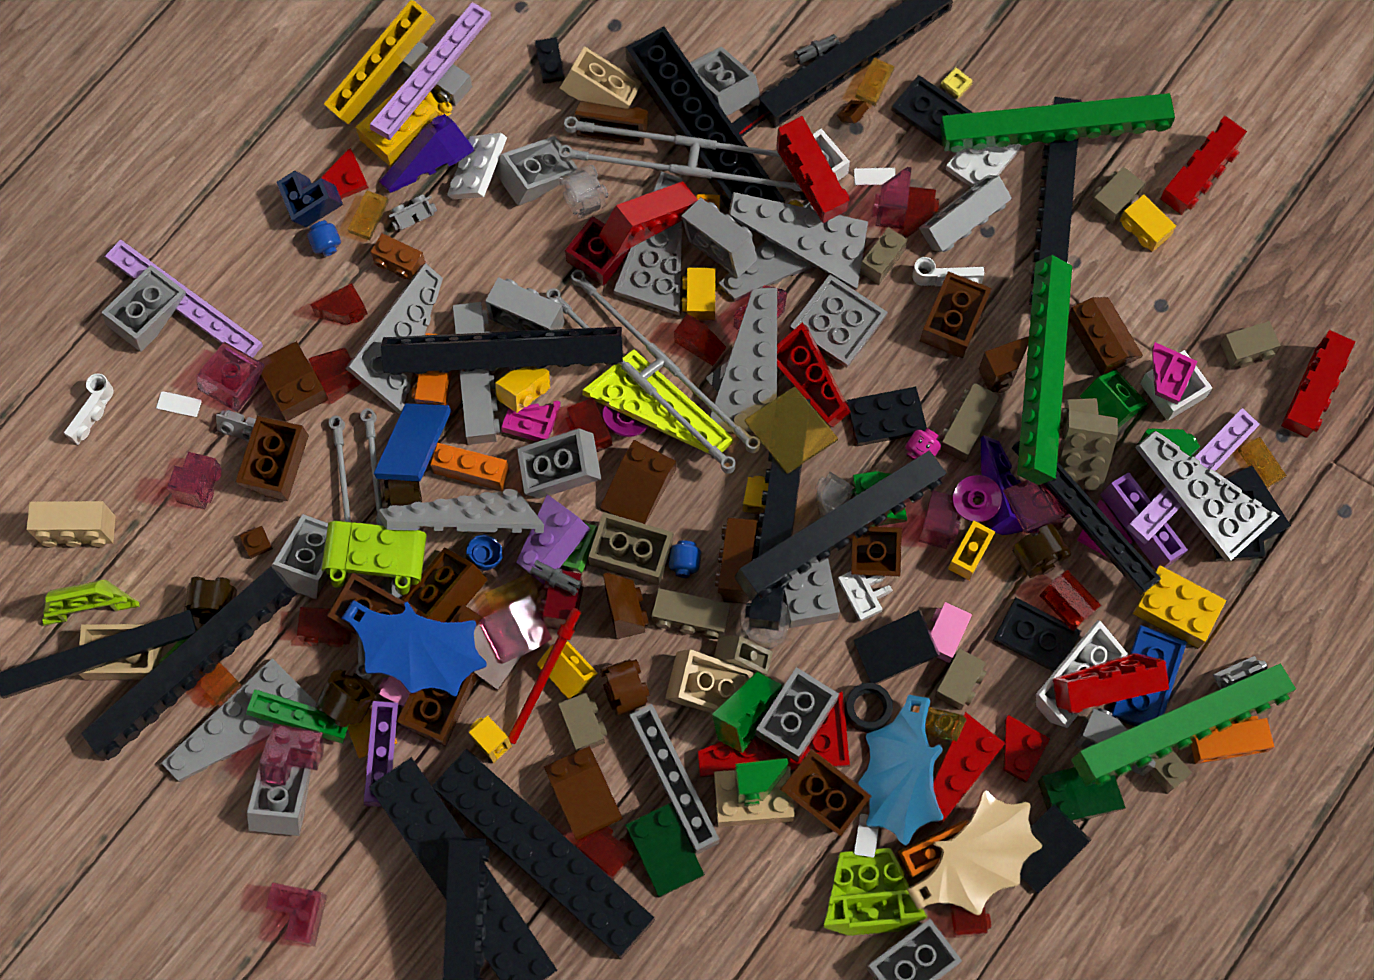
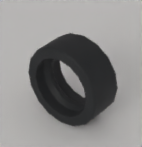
(874, 689)

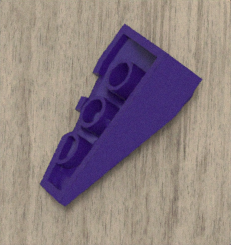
(434, 146)
(997, 467)

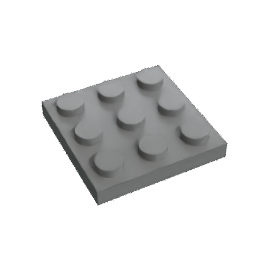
(840, 320)

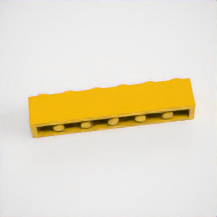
(380, 61)

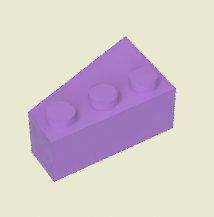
(561, 536)

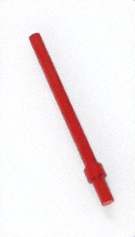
(565, 633)

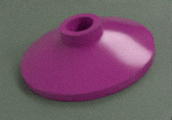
(621, 423)
(977, 487)

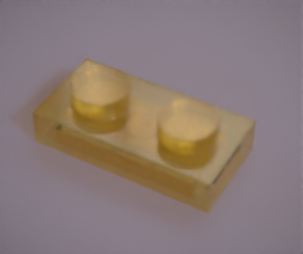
(874, 82)
(368, 215)
(1260, 457)
(511, 591)
(944, 724)

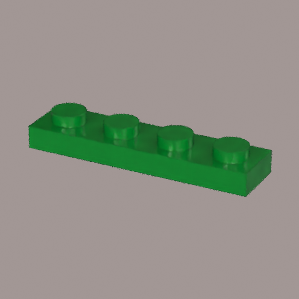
(294, 714)

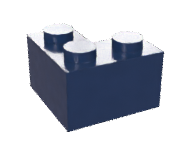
(307, 200)

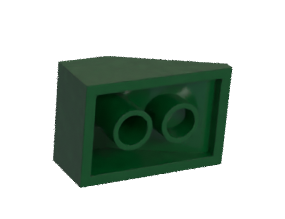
(1075, 799)
(665, 850)

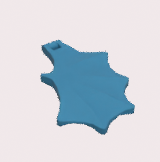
(902, 773)

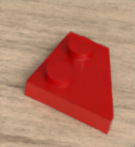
(346, 175)
(1022, 748)

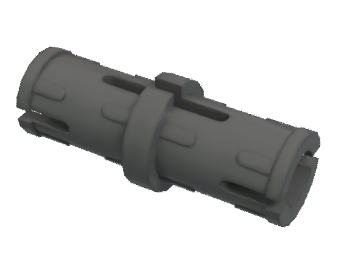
(815, 49)
(555, 577)

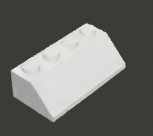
(1094, 648)

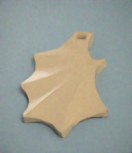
(980, 857)

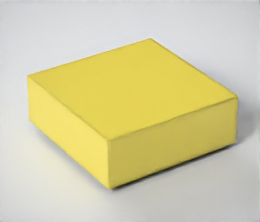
(956, 83)

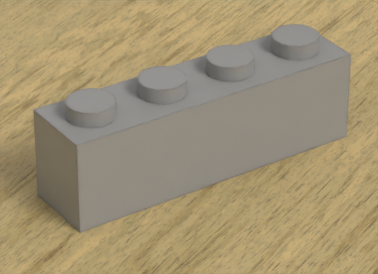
(450, 87)
(965, 213)

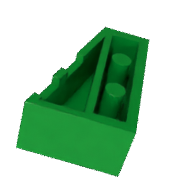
(744, 710)

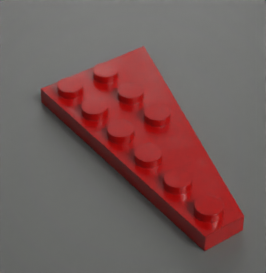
(828, 742)

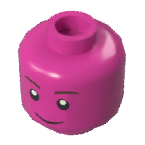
(921, 442)

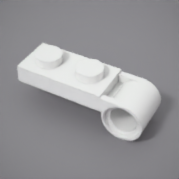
(937, 275)
(91, 410)

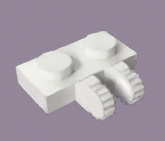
(861, 595)

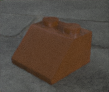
(1001, 364)
(877, 552)

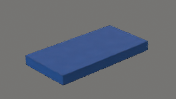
(412, 442)
(1150, 706)

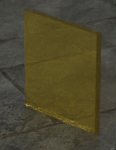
(791, 430)

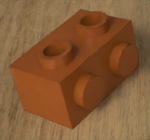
(397, 257)

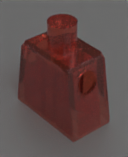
(333, 375)

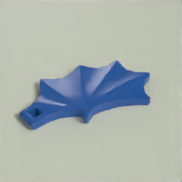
(416, 648)

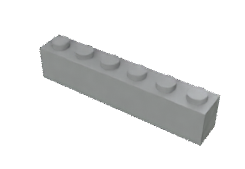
(476, 384)
(674, 779)

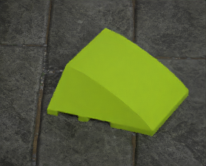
(84, 597)
(870, 896)

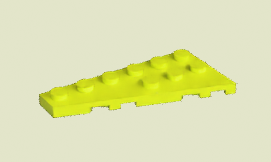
(624, 395)

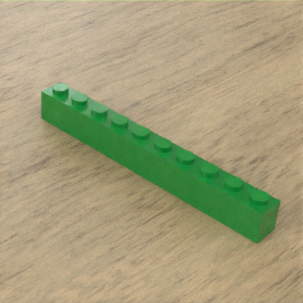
(1057, 122)
(1045, 371)
(1183, 725)

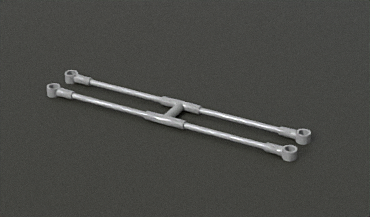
(689, 170)
(661, 360)
(338, 442)

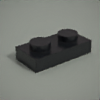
(550, 60)

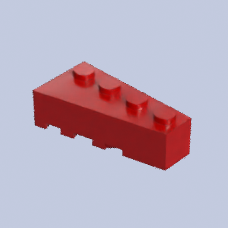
(1204, 166)
(811, 170)
(646, 216)
(807, 370)
(1318, 383)
(1110, 682)
(964, 764)

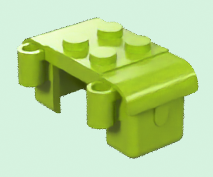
(373, 551)

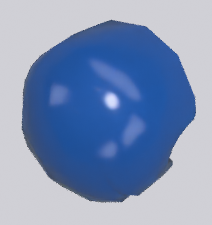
(484, 552)

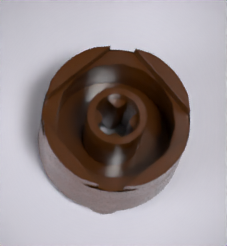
(624, 686)

